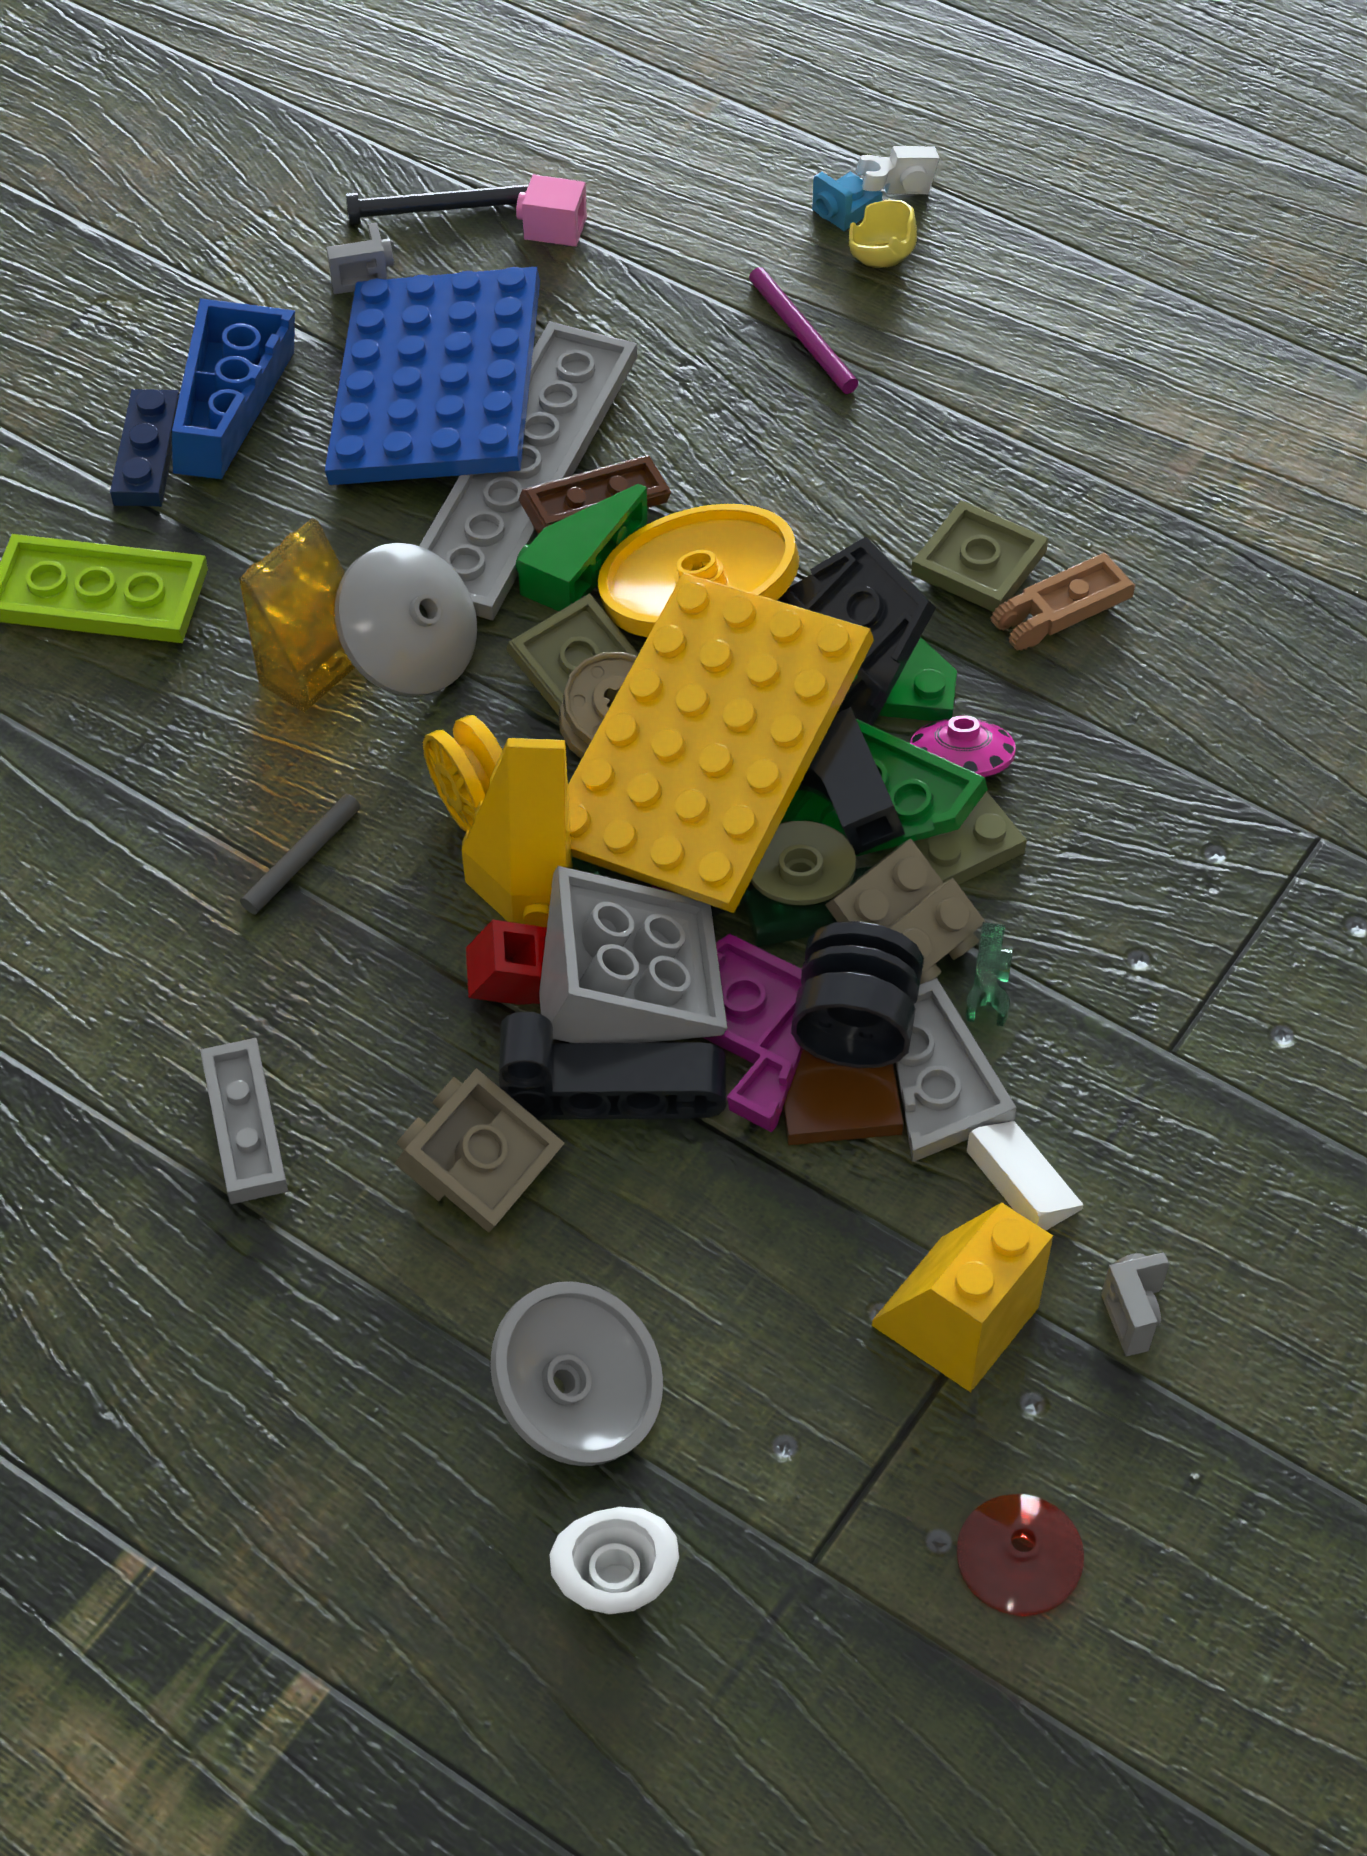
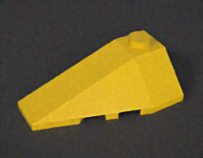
(521, 831)

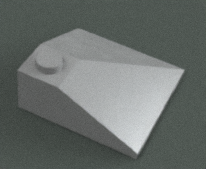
(628, 963)

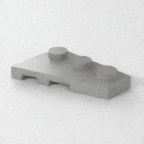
(946, 1078)

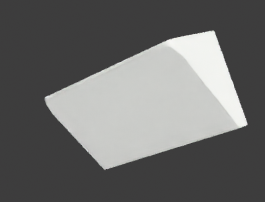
(1022, 1174)

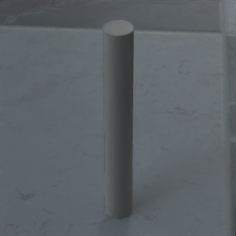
(300, 854)

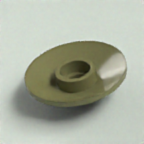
(805, 864)

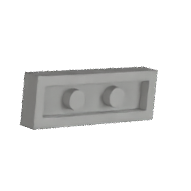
(243, 1121)

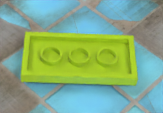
(99, 588)

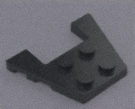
(874, 593)

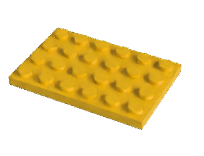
(710, 739)

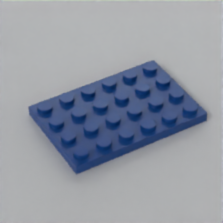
(435, 377)

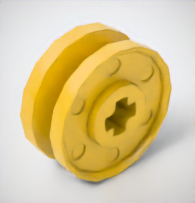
(462, 766)

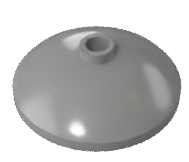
(383, 624)
(600, 1357)

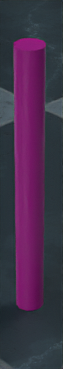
(803, 330)

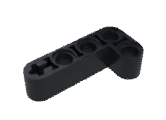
(607, 1078)

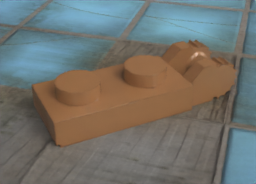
(1063, 600)

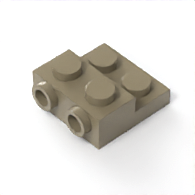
(913, 900)
(477, 1149)

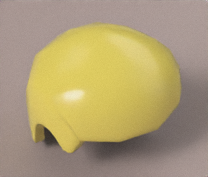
(885, 234)

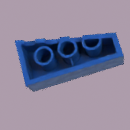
(226, 381)

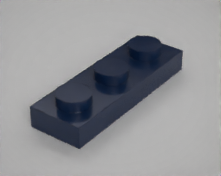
(145, 448)

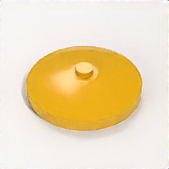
(716, 542)

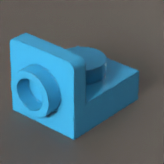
(842, 199)

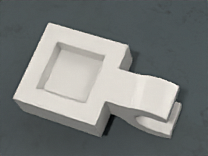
(904, 172)

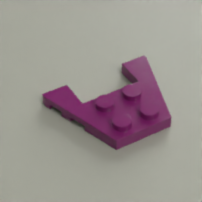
(759, 1014)

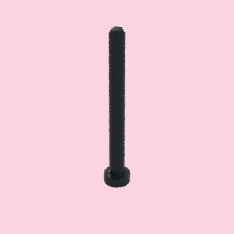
(430, 202)

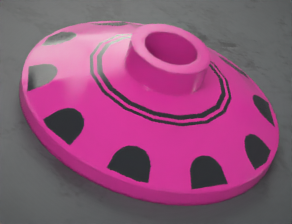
(968, 743)

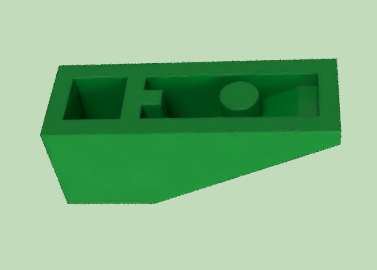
(569, 554)

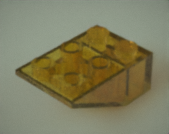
(293, 617)

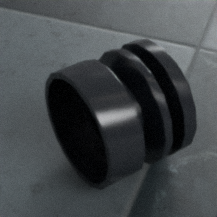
(857, 995)

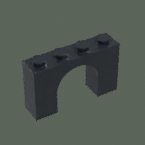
(852, 784)

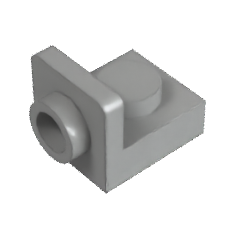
(359, 261)
(1131, 1299)

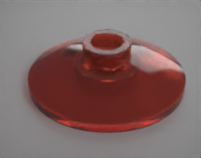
(1014, 1579)

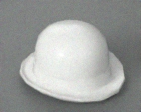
(614, 1559)

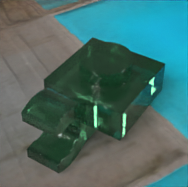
(992, 965)

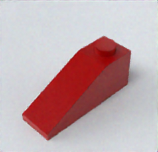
(506, 963)

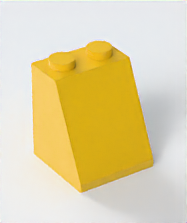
(970, 1294)

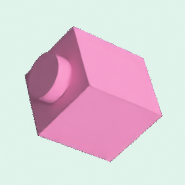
(553, 210)

